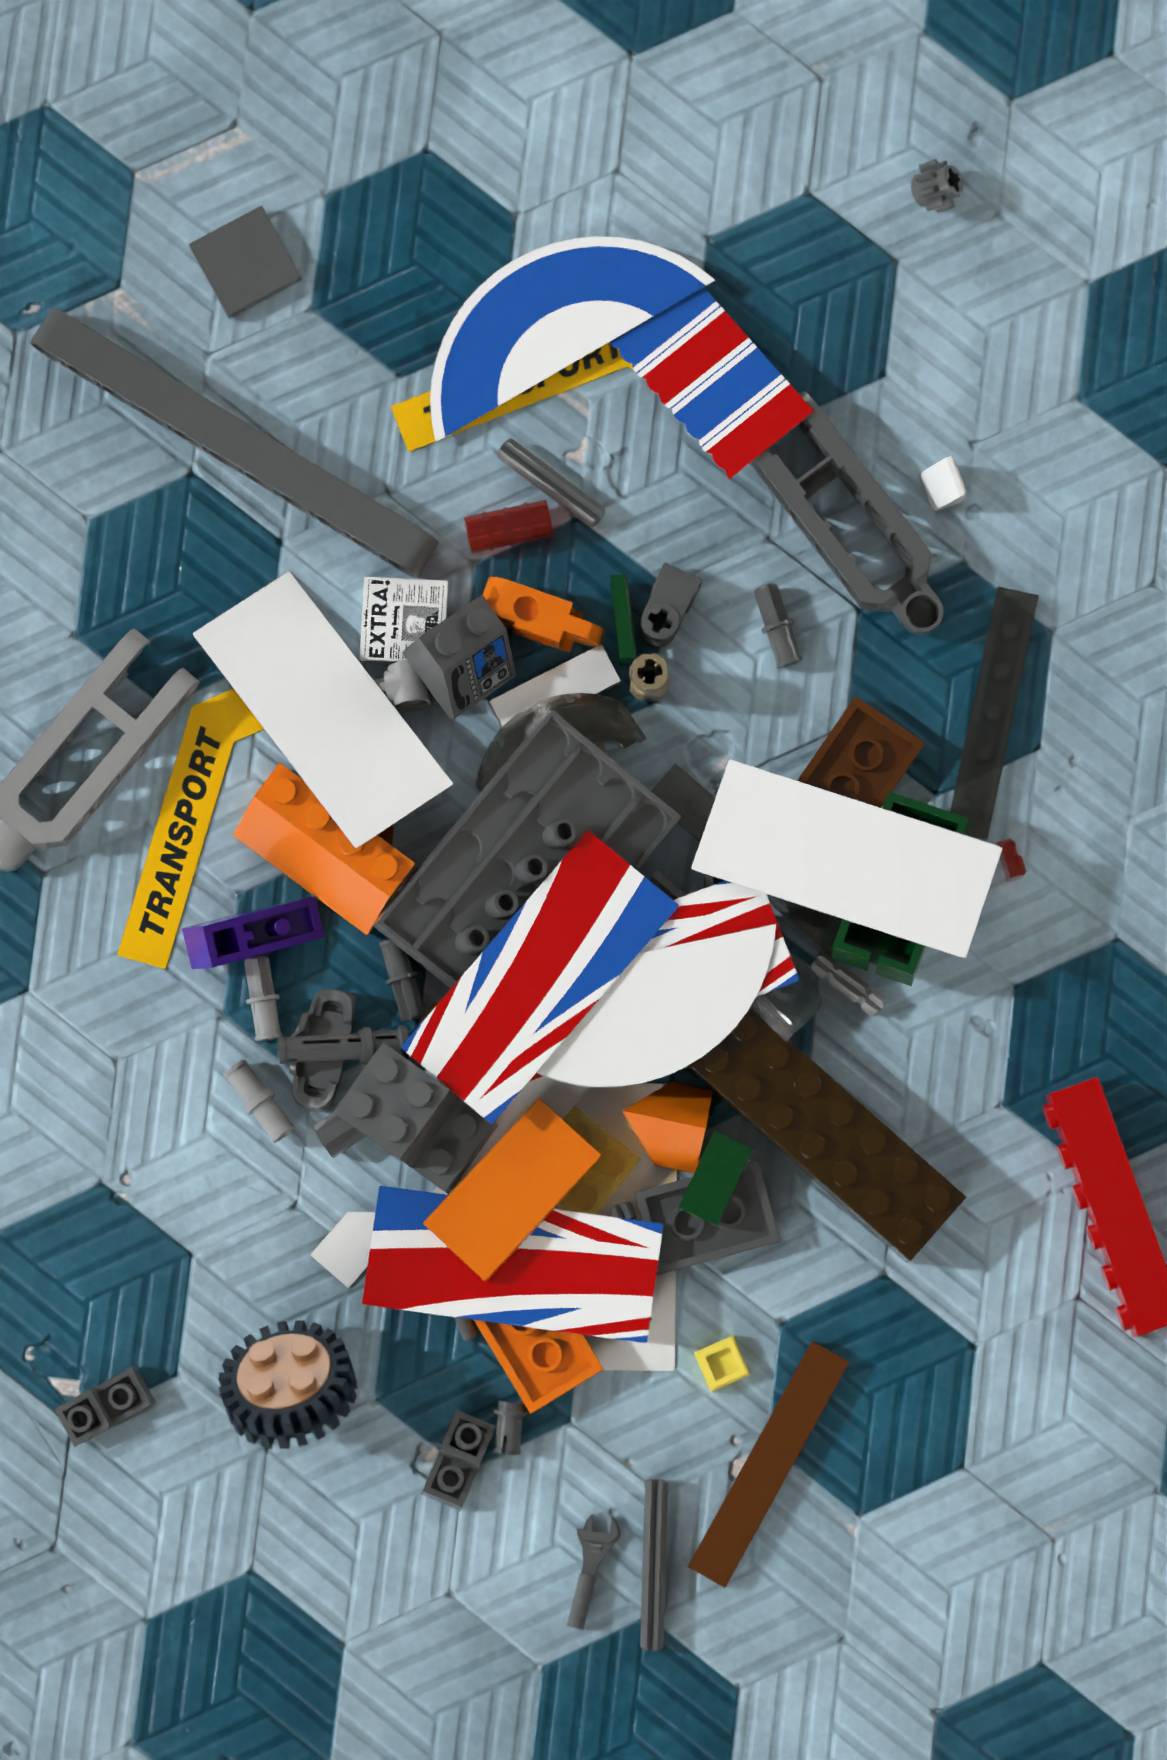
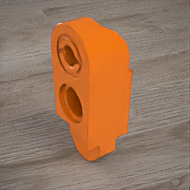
(540, 615)

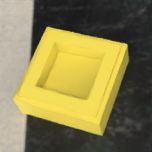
(721, 1363)

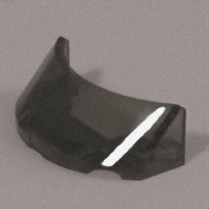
(588, 713)

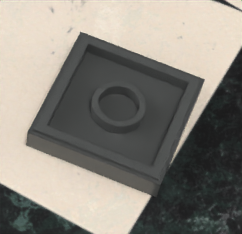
(245, 262)

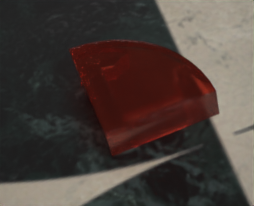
(1011, 862)

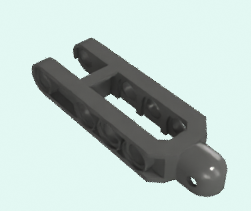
(911, 596)

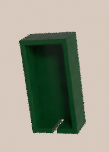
(892, 955)

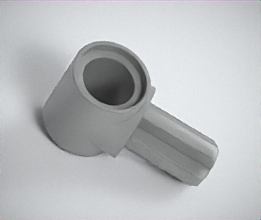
(404, 687)

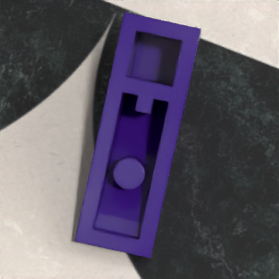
(252, 933)

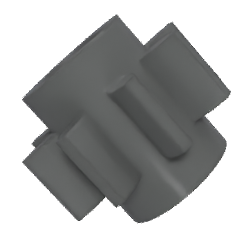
(936, 185)

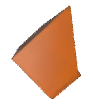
(672, 1125)

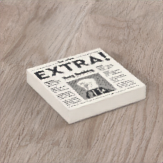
(397, 614)

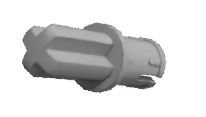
(262, 998)

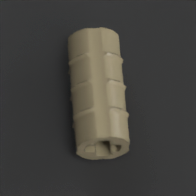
(653, 664)

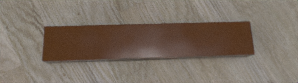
(768, 1464)

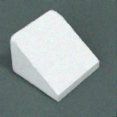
(943, 484)

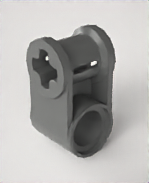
(671, 600)

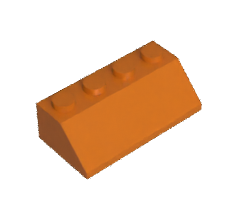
(306, 844)

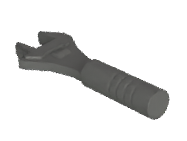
(594, 1547)

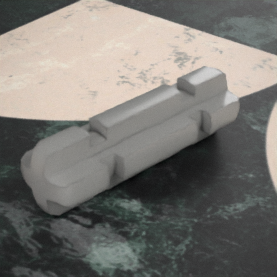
(848, 984)

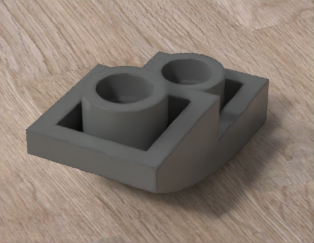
(105, 1406)
(458, 1460)

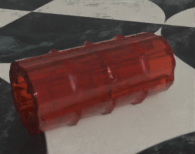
(508, 526)

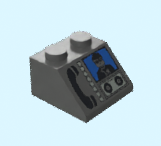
(463, 657)

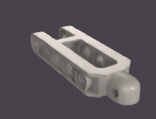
(23, 833)

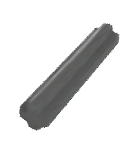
(551, 482)

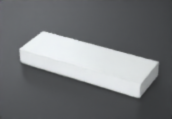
(586, 673)

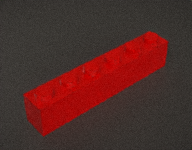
(1112, 1203)

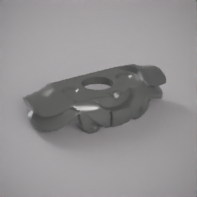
(318, 1082)

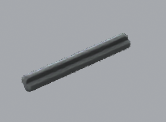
(654, 1565)

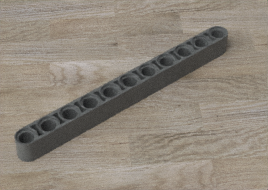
(234, 442)

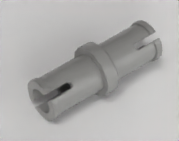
(259, 1101)

